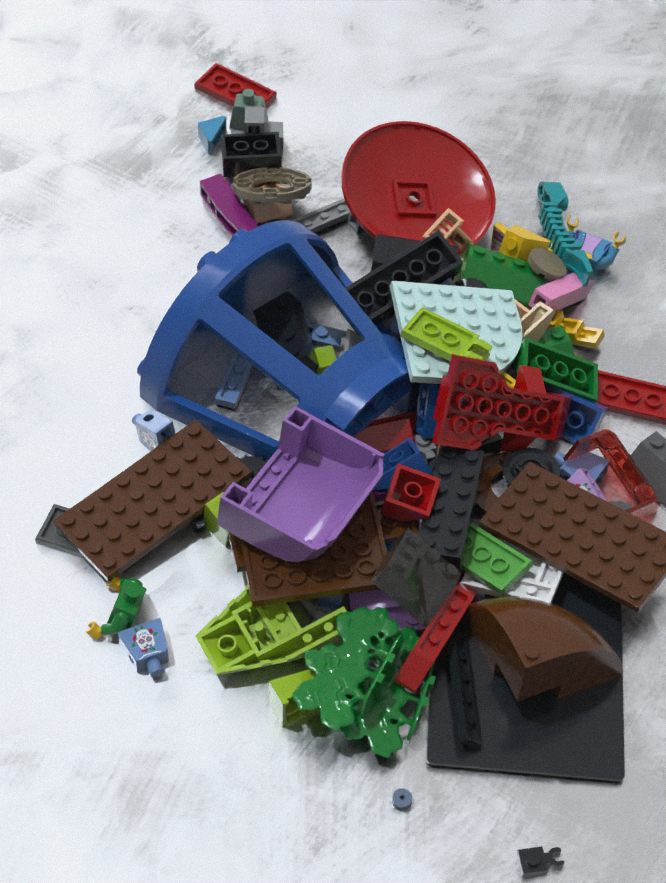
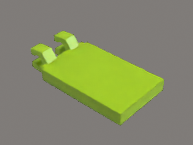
(444, 336)

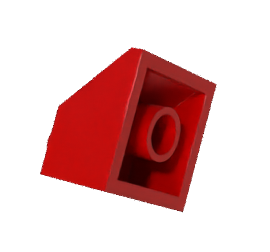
(410, 494)

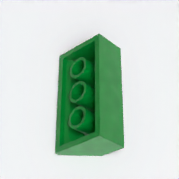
(501, 272)
(559, 368)

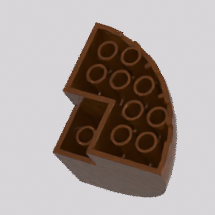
(540, 646)

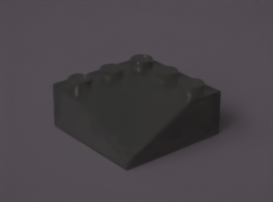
(416, 576)

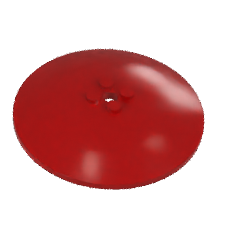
(420, 162)

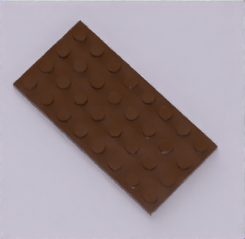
(151, 500)
(580, 536)

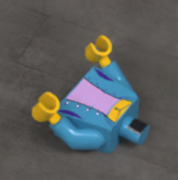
(598, 250)

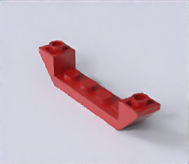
(434, 637)

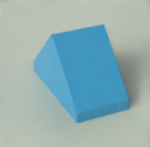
(210, 132)

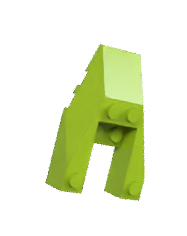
(261, 635)

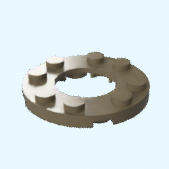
(299, 183)

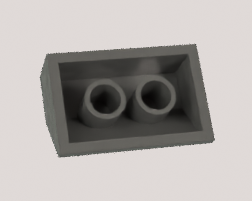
(651, 460)

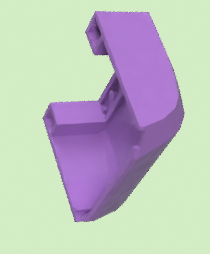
(303, 490)

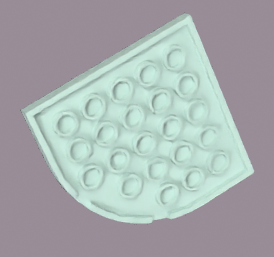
(480, 310)

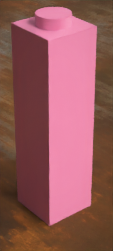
(561, 292)

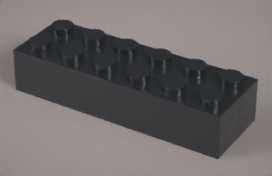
(425, 262)
(454, 503)

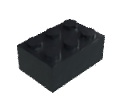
(250, 152)

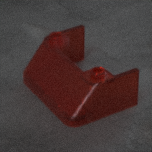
(624, 467)

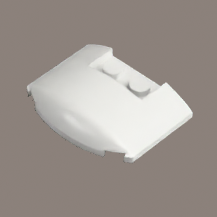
(537, 583)

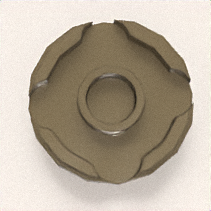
(547, 263)

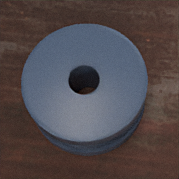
(406, 801)

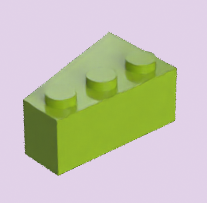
(281, 697)

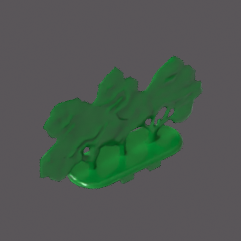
(344, 667)
(381, 733)

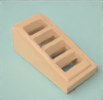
(450, 216)

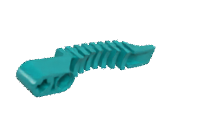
(554, 202)

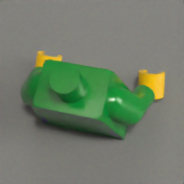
(124, 607)

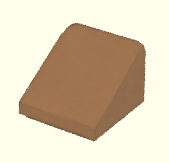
(461, 239)

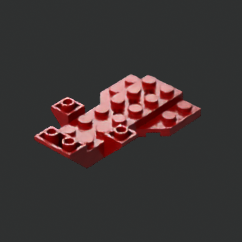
(524, 411)

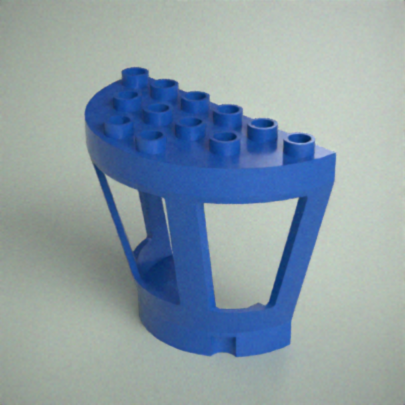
(218, 307)

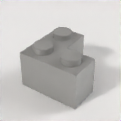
(255, 123)

